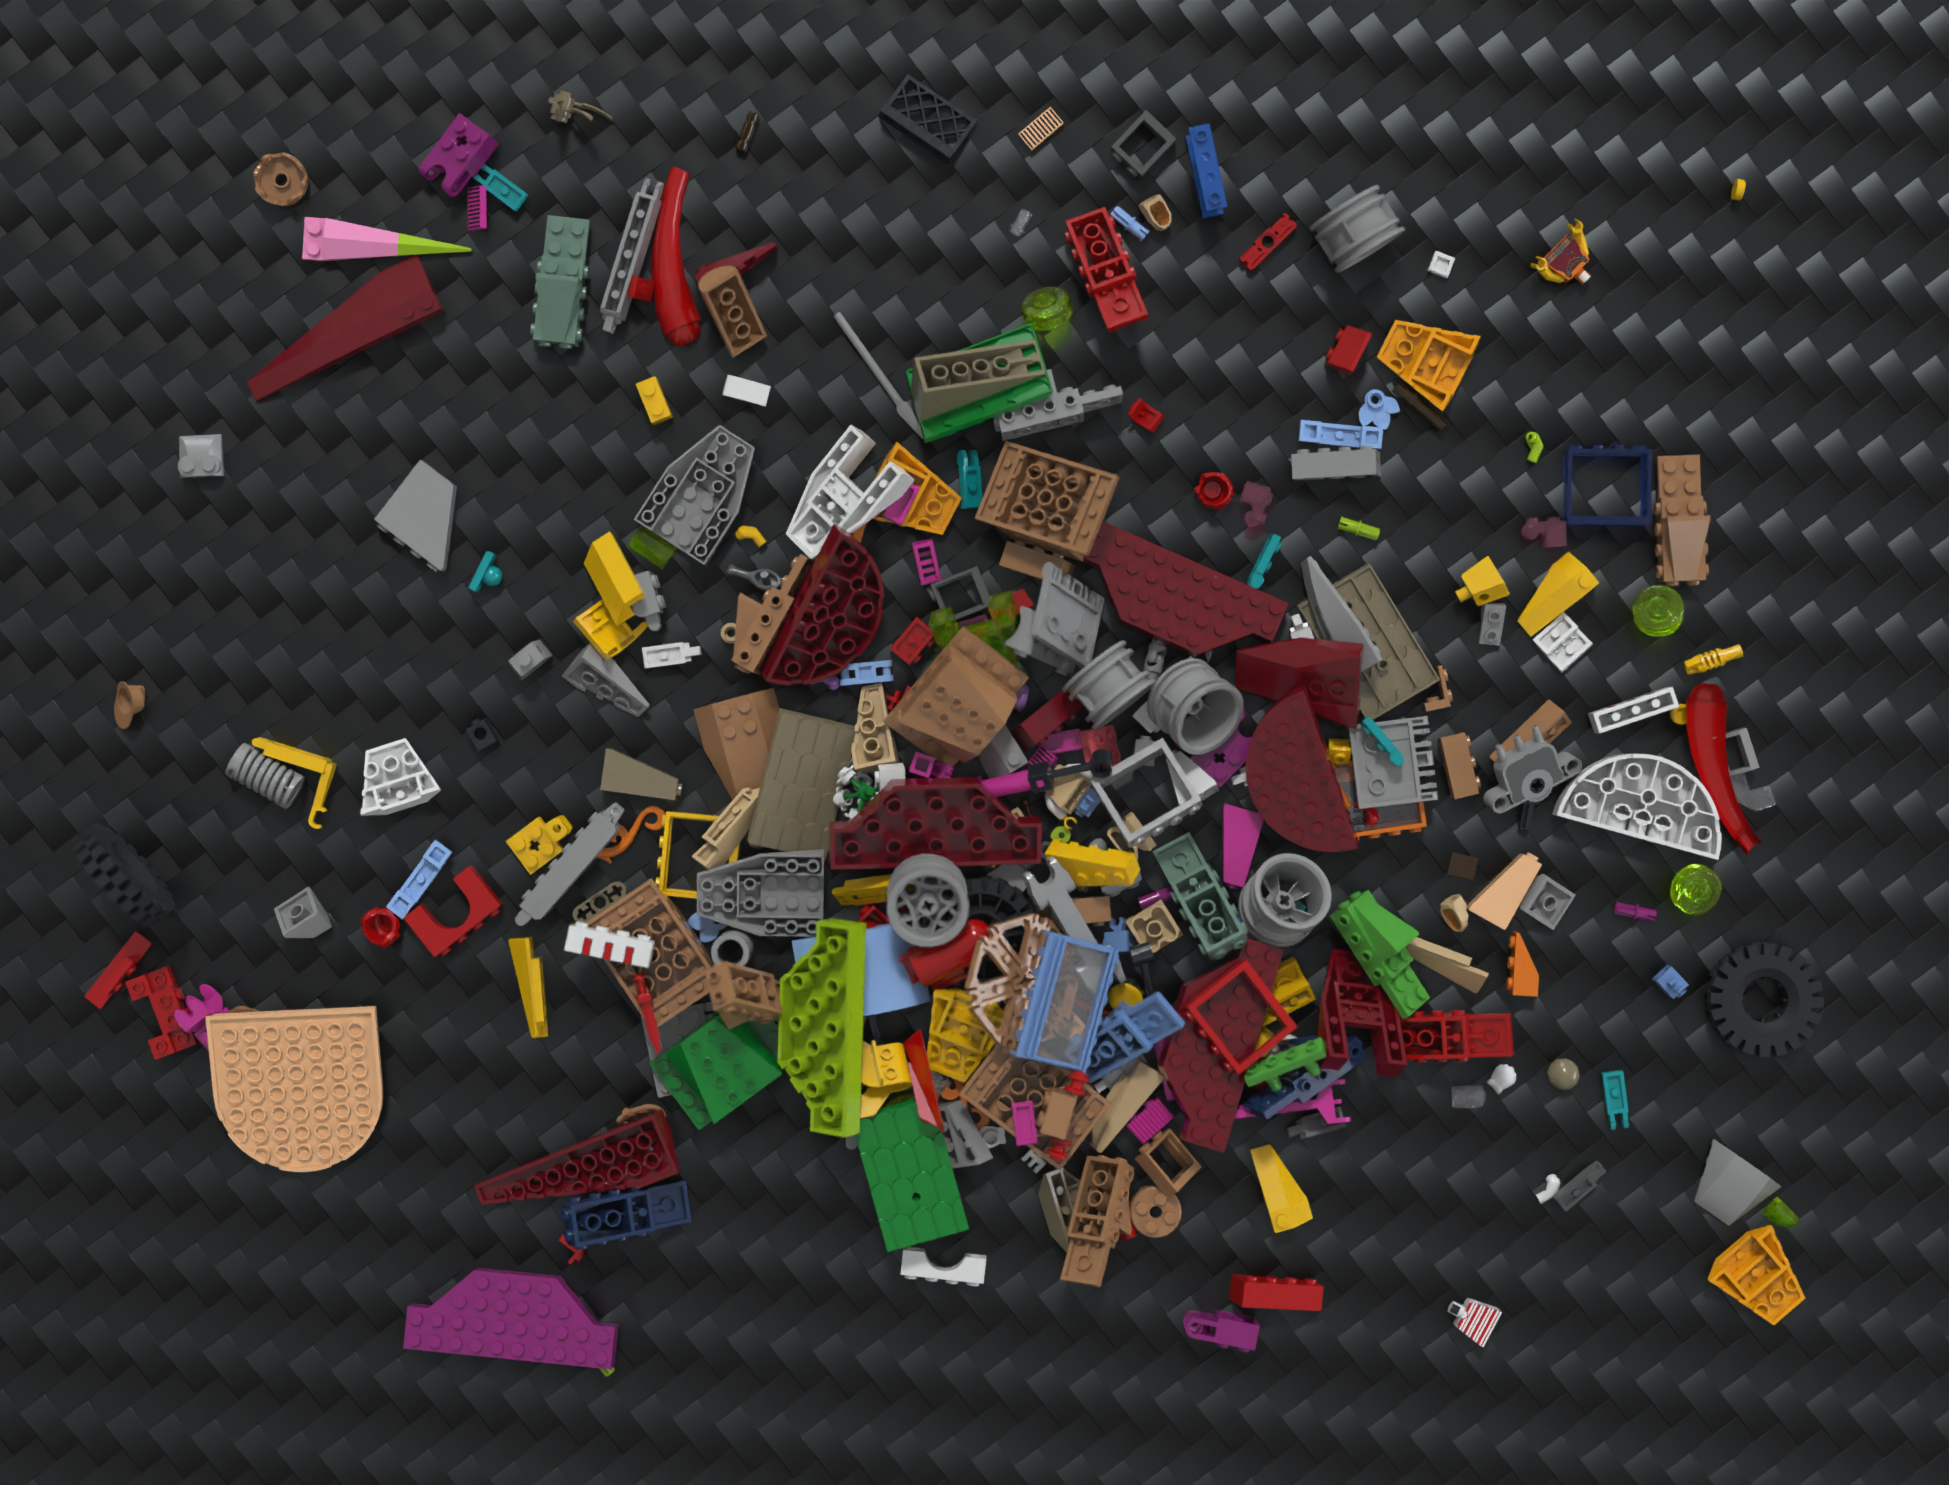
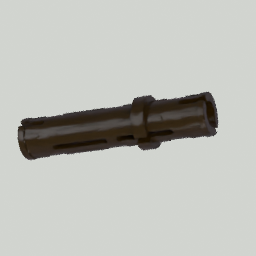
(1416, 403)

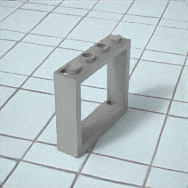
(1127, 766)

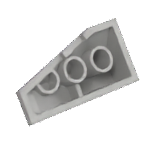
(606, 680)
(1002, 755)

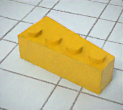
(1094, 866)

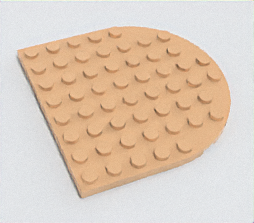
(297, 1083)

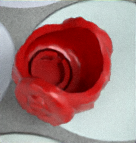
(380, 927)

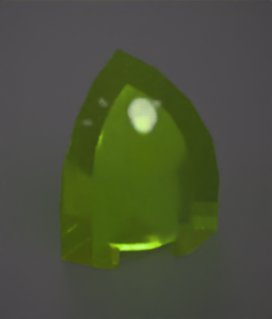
(1780, 1213)

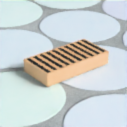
(1040, 128)

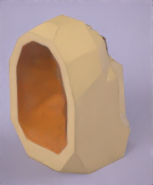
(1156, 212)
(1454, 912)

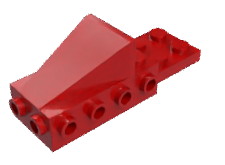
(1105, 268)
(1456, 1035)

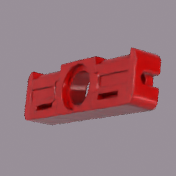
(1277, 232)

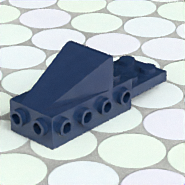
(1293, 1082)
(624, 1213)

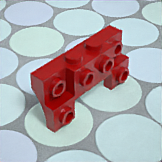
(165, 999)

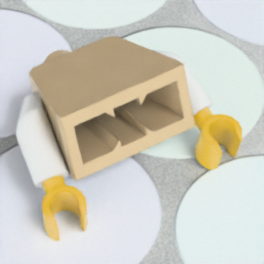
(1067, 793)

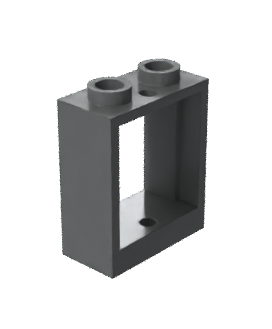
(1158, 130)
(935, 595)

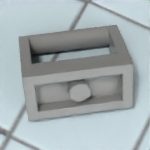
(1746, 751)

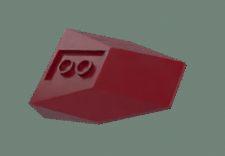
(1323, 666)

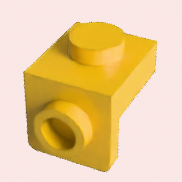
(1339, 750)

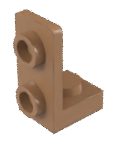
(1446, 696)

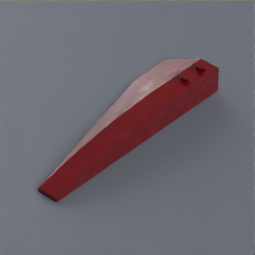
(374, 313)
(614, 1159)

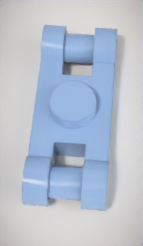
(866, 673)

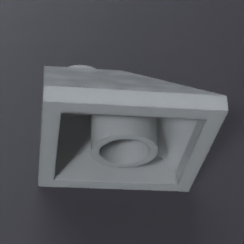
(302, 916)

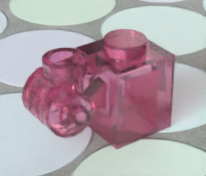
(1257, 497)
(1552, 531)

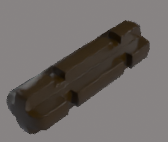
(747, 131)

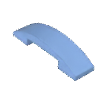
(1340, 435)
(419, 880)

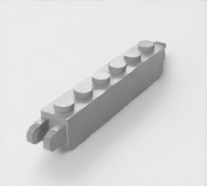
(630, 255)
(571, 865)

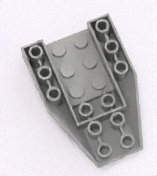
(700, 494)
(766, 893)

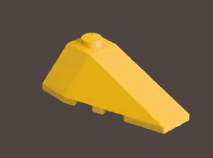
(1561, 588)
(1282, 1195)

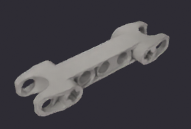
(1055, 896)

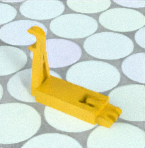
(305, 760)
(865, 891)

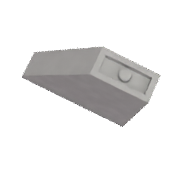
(422, 515)

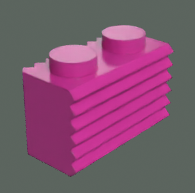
(1149, 1119)

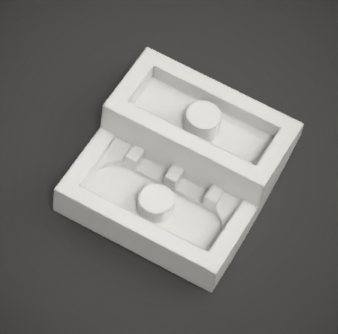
(1562, 642)

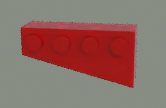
(1276, 1293)

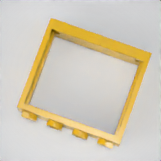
(665, 843)

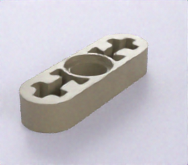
(584, 906)

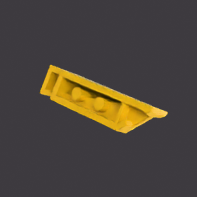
(531, 984)

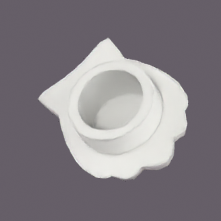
(1502, 1078)
(993, 1136)

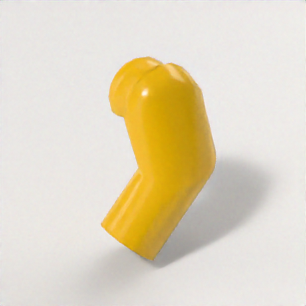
(750, 533)

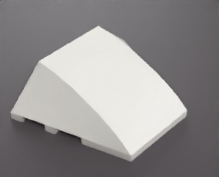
(395, 779)

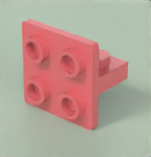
(1101, 739)

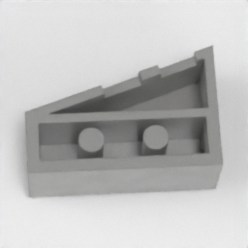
(962, 1136)

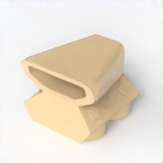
(1132, 825)
(1154, 926)

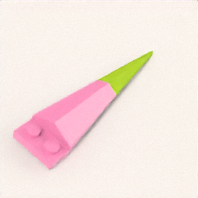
(342, 240)

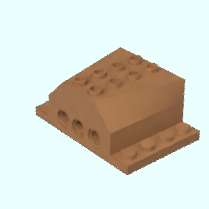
(1046, 500)
(959, 700)
(678, 957)
(1014, 1079)

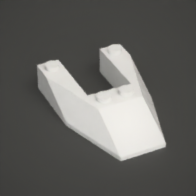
(836, 500)

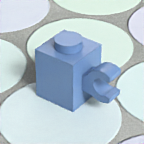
(1087, 803)
(1120, 938)
(1670, 982)

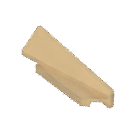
(728, 830)
(1447, 963)
(1125, 1099)

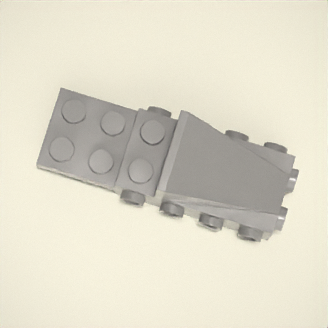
(1055, 411)

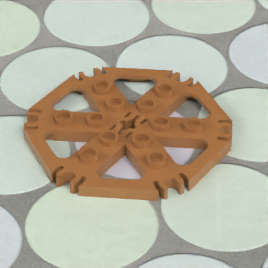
(1011, 966)

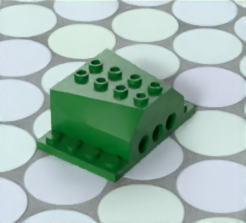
(719, 1067)

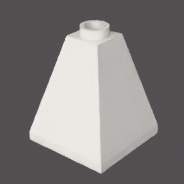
(1201, 781)

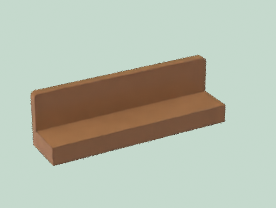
(1548, 718)

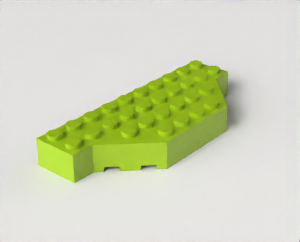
(824, 1026)

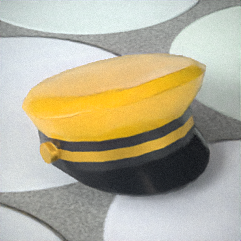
(1128, 991)

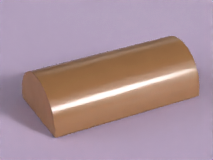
(731, 309)

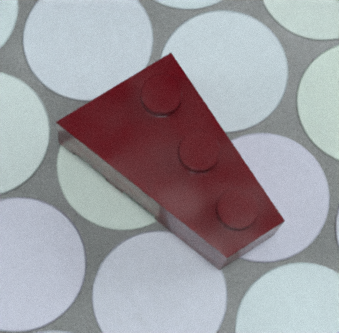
(1046, 720)

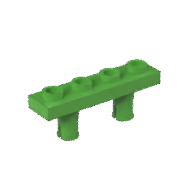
(1293, 1058)

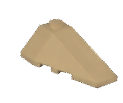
(873, 738)

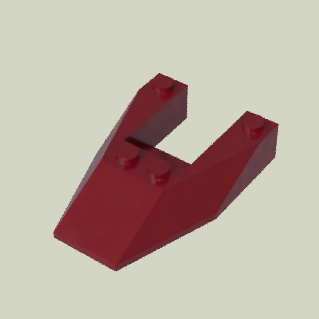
(1355, 1002)

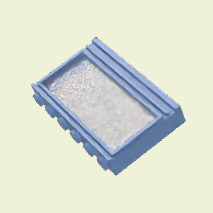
(1066, 1002)

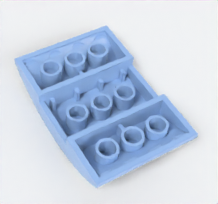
(885, 980)

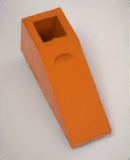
(1523, 974)

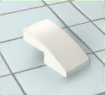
(746, 390)

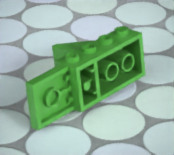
(1381, 949)

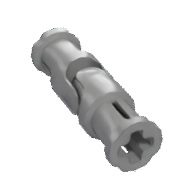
(1156, 654)

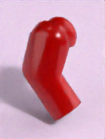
(1371, 814)

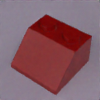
(1347, 349)

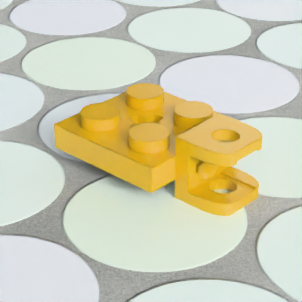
(546, 834)

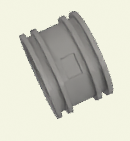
(927, 900)

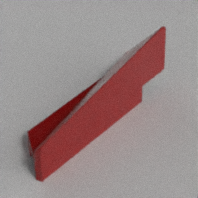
(923, 1081)

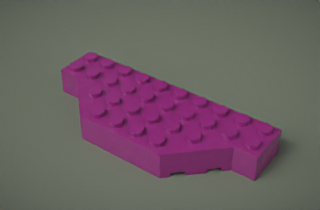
(513, 1319)

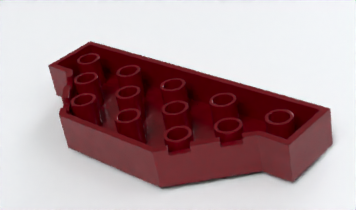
(1177, 597)
(934, 817)
(1192, 1070)

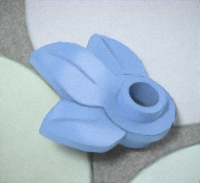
(1379, 412)
(708, 927)

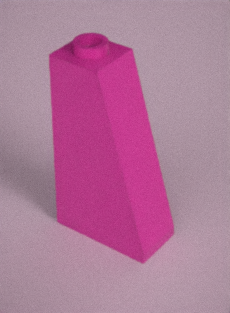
(1239, 842)

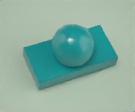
(486, 573)

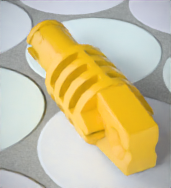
(1713, 659)

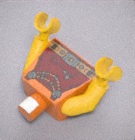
(1566, 258)

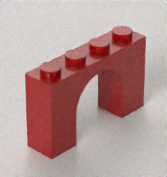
(482, 904)

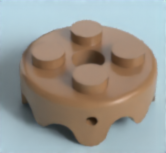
(266, 179)
(1140, 1212)

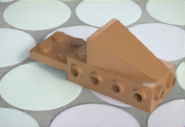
(1680, 521)
(760, 623)
(743, 994)
(1097, 1218)

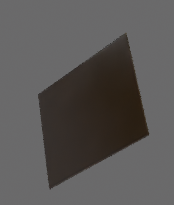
(1462, 866)

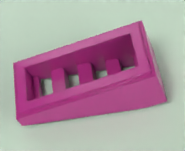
(921, 544)

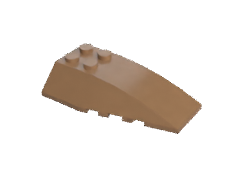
(739, 737)

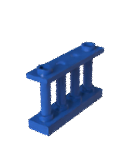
(1206, 171)

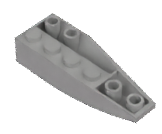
(1333, 614)

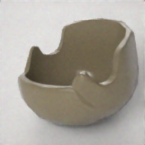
(1563, 1074)

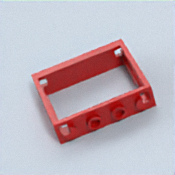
(1265, 994)

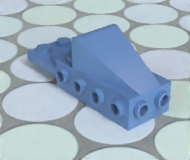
(1131, 1032)

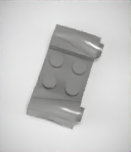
(1027, 645)

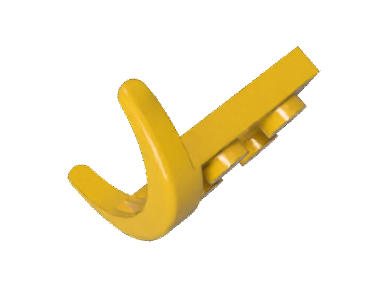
(603, 632)

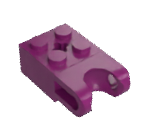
(459, 154)
(1234, 755)
(1223, 1328)

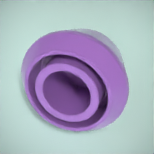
(1021, 695)

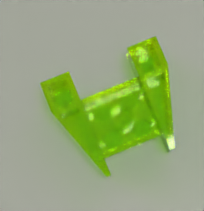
(993, 631)

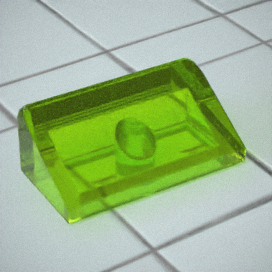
(652, 547)

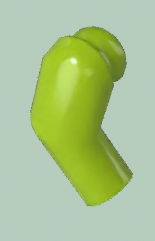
(1536, 446)

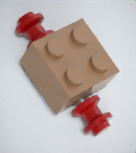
(1058, 1113)

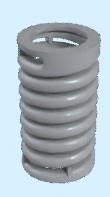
(264, 770)
(734, 934)

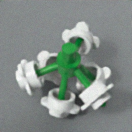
(861, 783)

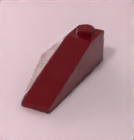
(742, 261)

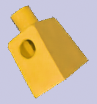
(1482, 583)

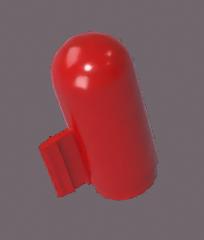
(944, 963)

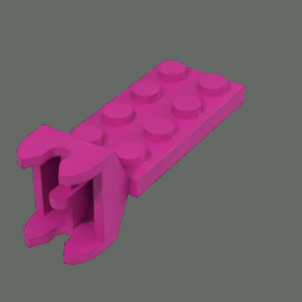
(196, 1019)
(1324, 1104)

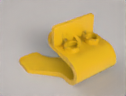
(884, 1072)

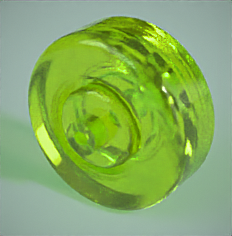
(1047, 308)
(1658, 610)
(1695, 889)

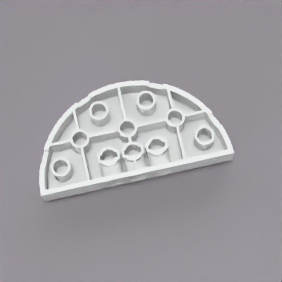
(1644, 800)

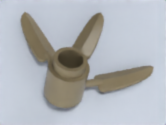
(563, 108)

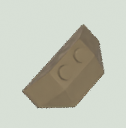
(1058, 1198)

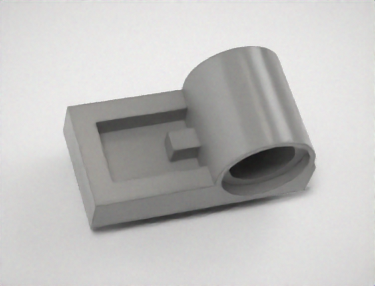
(1491, 623)

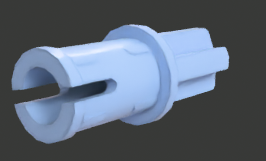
(1129, 223)

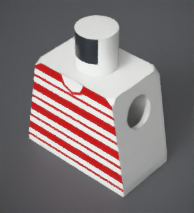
(1475, 1319)

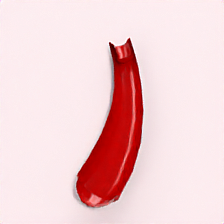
(671, 292)
(1704, 721)

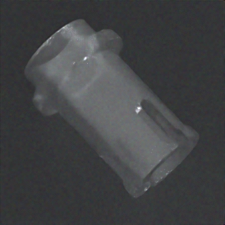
(1020, 223)

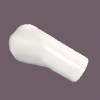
(1553, 1185)

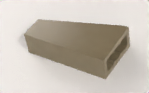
(634, 777)

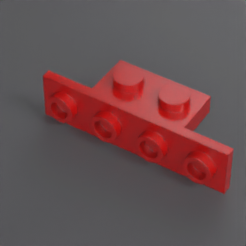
(120, 967)

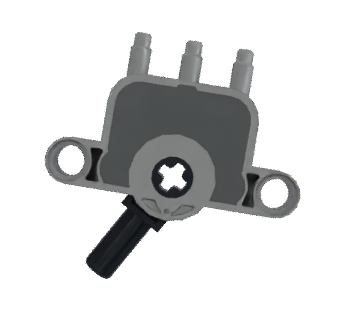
(1528, 775)

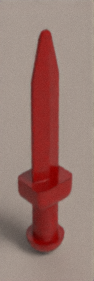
(644, 998)

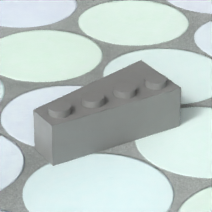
(1336, 463)

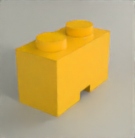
(654, 400)

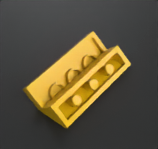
(613, 577)
(1289, 989)

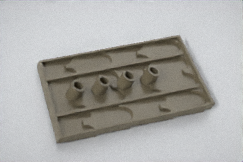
(1403, 665)
(801, 783)

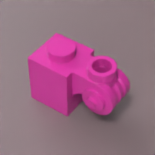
(926, 766)

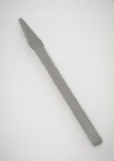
(903, 408)

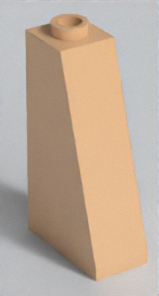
(1505, 892)

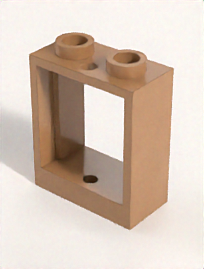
(1180, 1154)

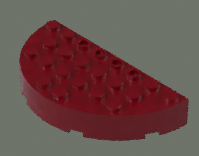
(831, 615)
(1295, 779)

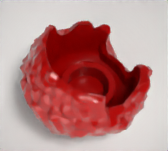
(1214, 490)

